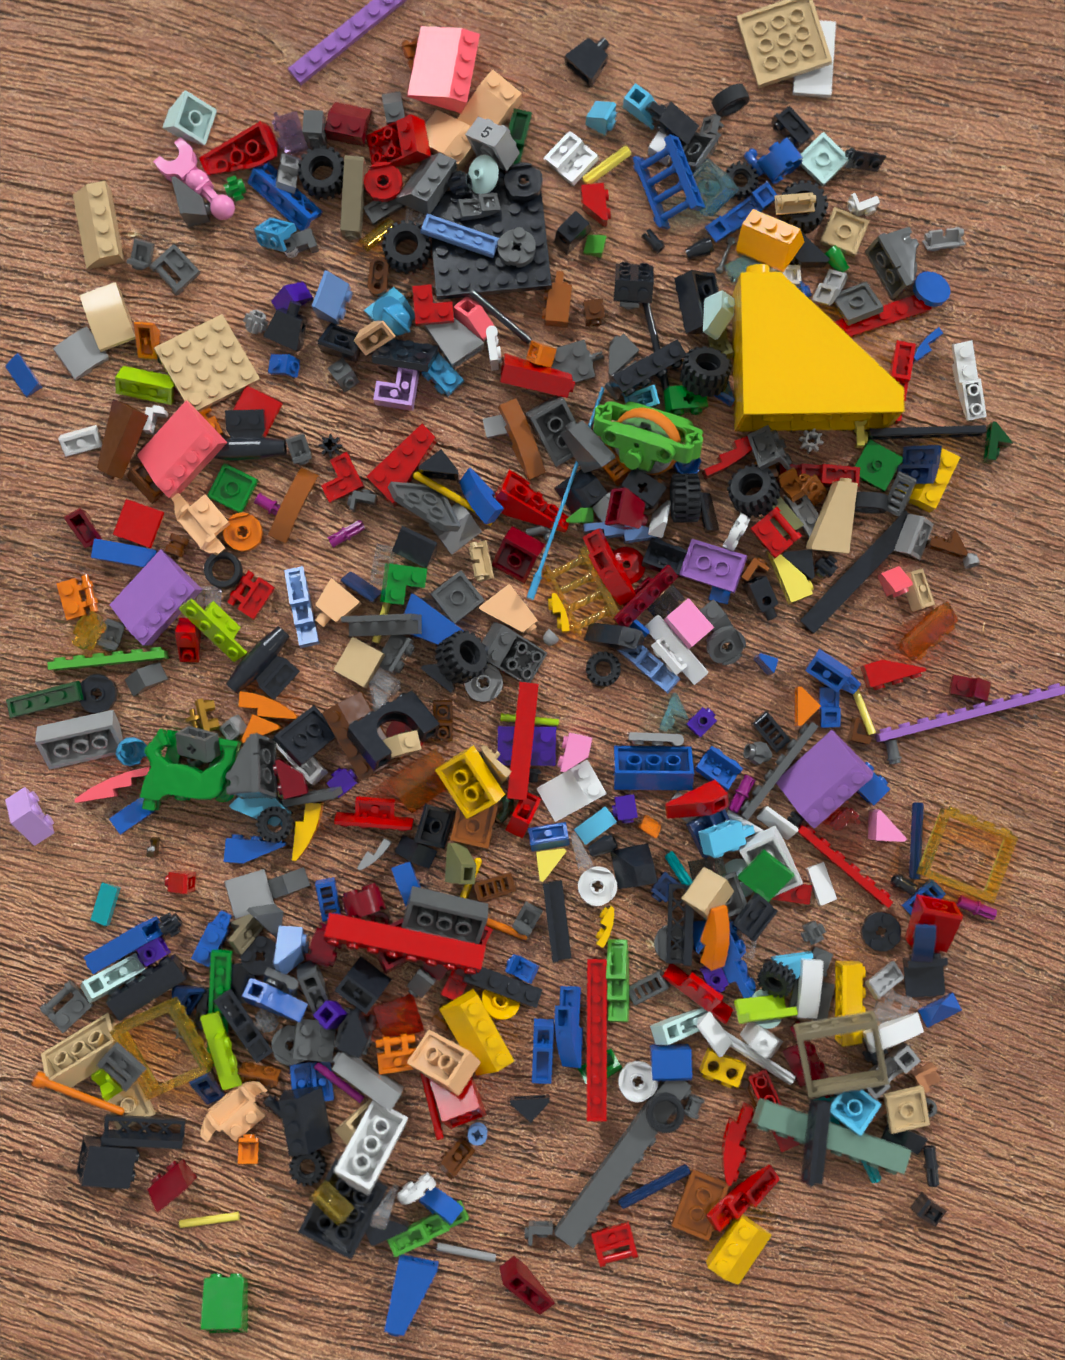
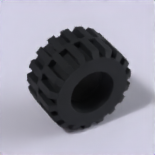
(318, 158)
(812, 220)
(403, 232)
(705, 371)
(685, 498)
(761, 501)
(463, 668)

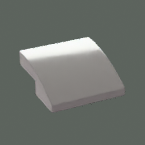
(80, 353)
(248, 892)

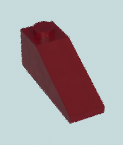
(524, 1285)

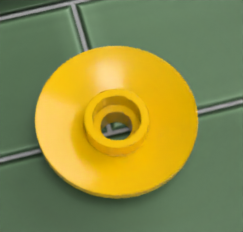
(505, 1011)

